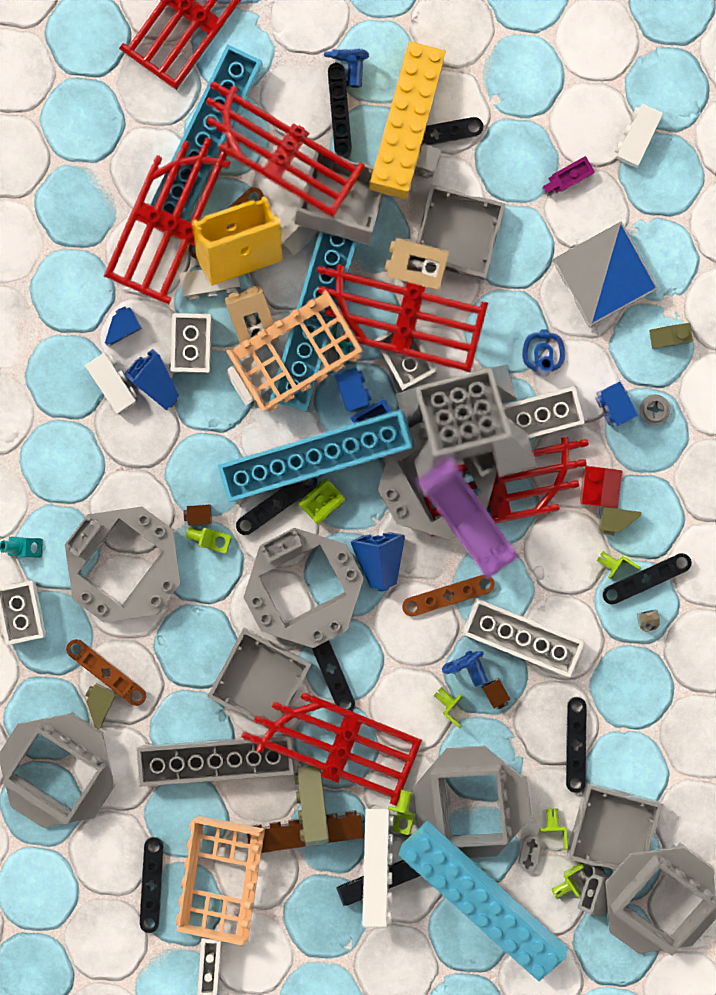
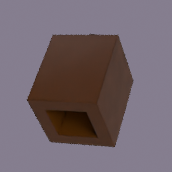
(198, 514)
(496, 694)

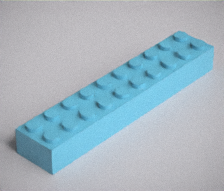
(233, 69)
(299, 354)
(316, 456)
(483, 901)

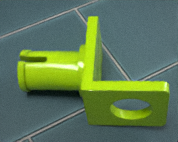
(208, 537)
(614, 564)
(449, 702)
(403, 813)
(553, 825)
(569, 884)

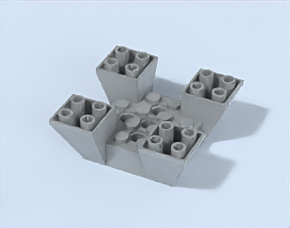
(489, 430)

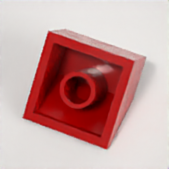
(600, 486)

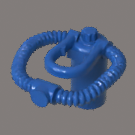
(355, 64)
(546, 363)
(473, 665)

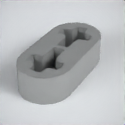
(525, 852)

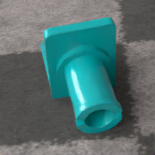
(344, 345)
(21, 546)

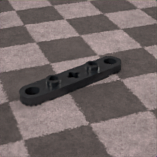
(451, 131)
(264, 511)
(633, 584)
(336, 682)
(576, 758)
(151, 871)

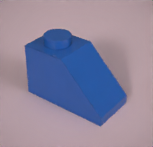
(122, 326)

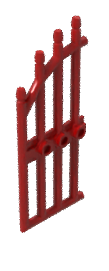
(195, 13)
(284, 153)
(168, 223)
(407, 318)
(500, 499)
(342, 745)

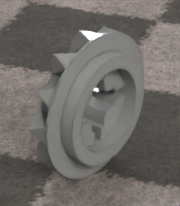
(662, 404)

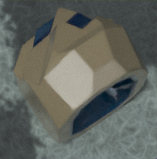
(648, 620)

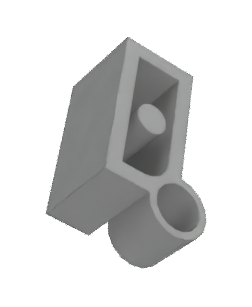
(594, 893)

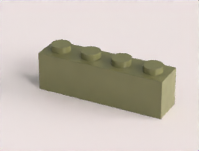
(312, 806)

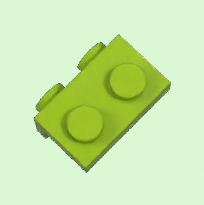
(322, 501)

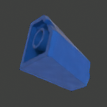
(153, 379)
(380, 558)

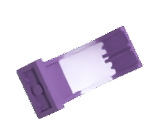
(468, 518)

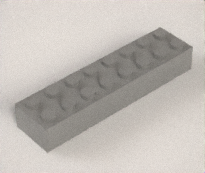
(211, 761)

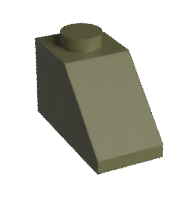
(671, 335)
(616, 520)
(99, 703)

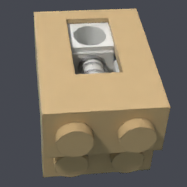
(401, 251)
(247, 304)

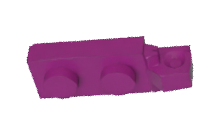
(569, 176)

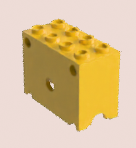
(240, 250)

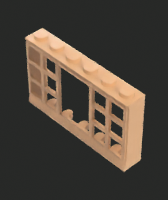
(280, 327)
(250, 881)

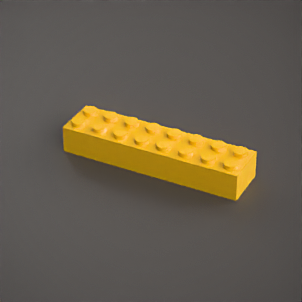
(407, 120)

